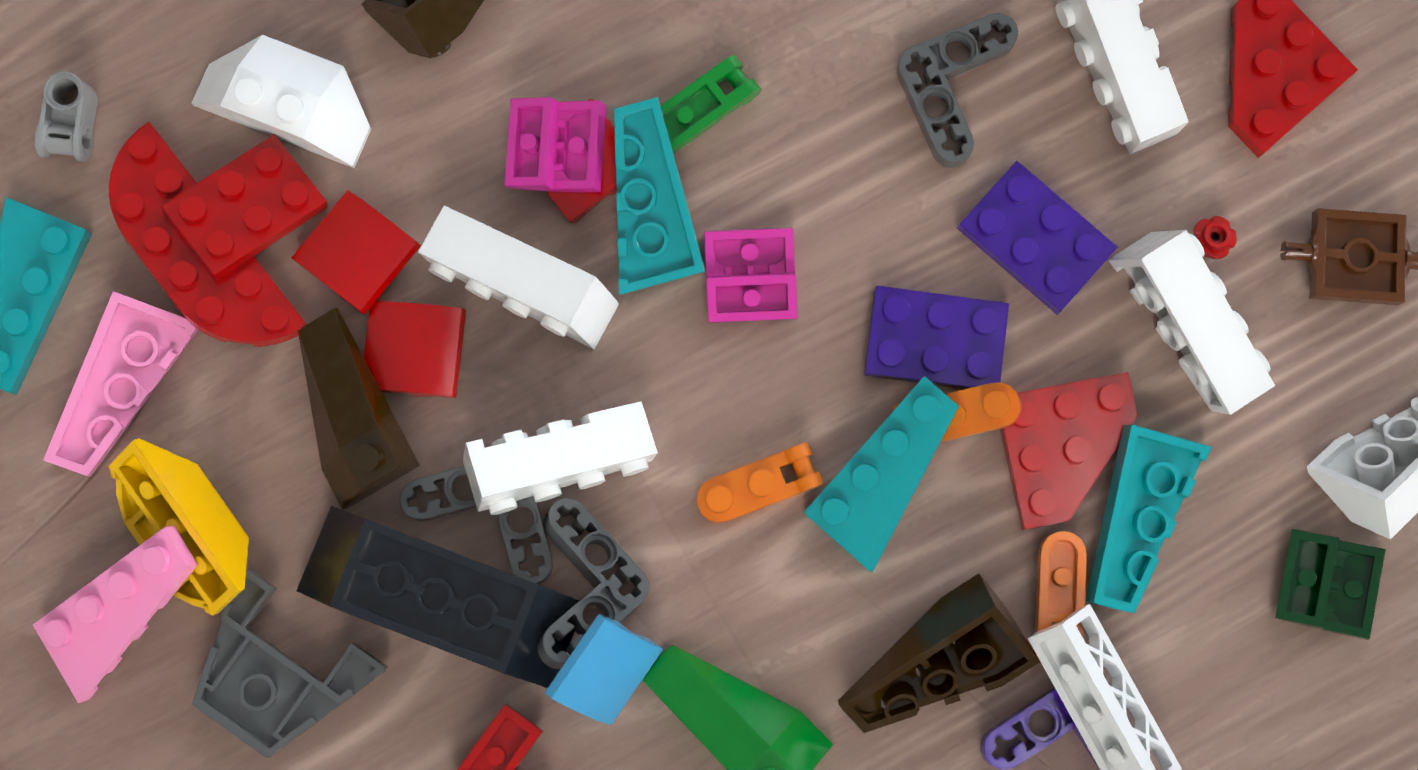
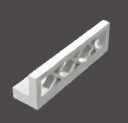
(1093, 703)

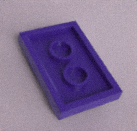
(1037, 237)
(936, 336)

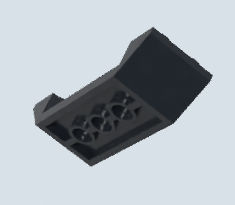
(434, 596)

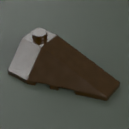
(423, 25)
(951, 649)

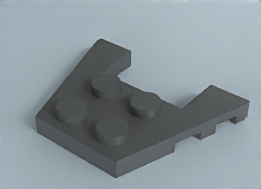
(262, 690)

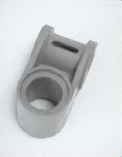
(66, 127)

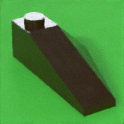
(352, 421)

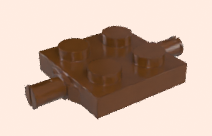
(1356, 256)

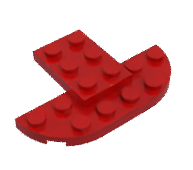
(206, 233)

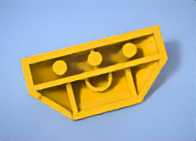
(168, 490)

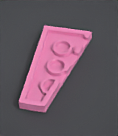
(120, 372)
(113, 610)

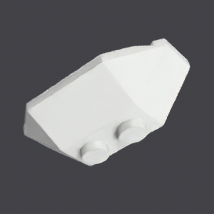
(288, 96)

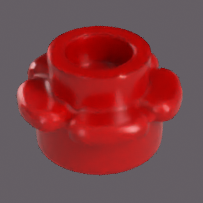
(1221, 227)

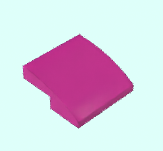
(555, 145)
(750, 274)

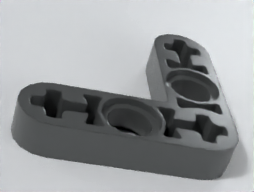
(940, 69)
(436, 510)
(605, 592)

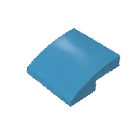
(604, 670)

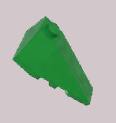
(734, 718)

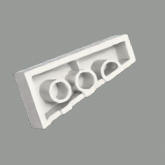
(1125, 69)
(519, 276)
(1196, 318)
(558, 457)

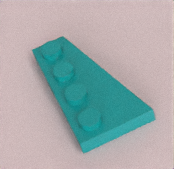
(652, 210)
(35, 270)
(878, 482)
(1144, 496)

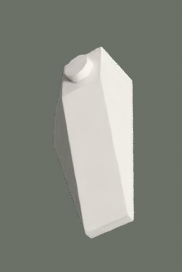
(1374, 473)

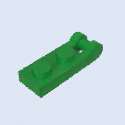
(705, 104)

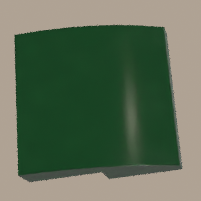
(1330, 584)

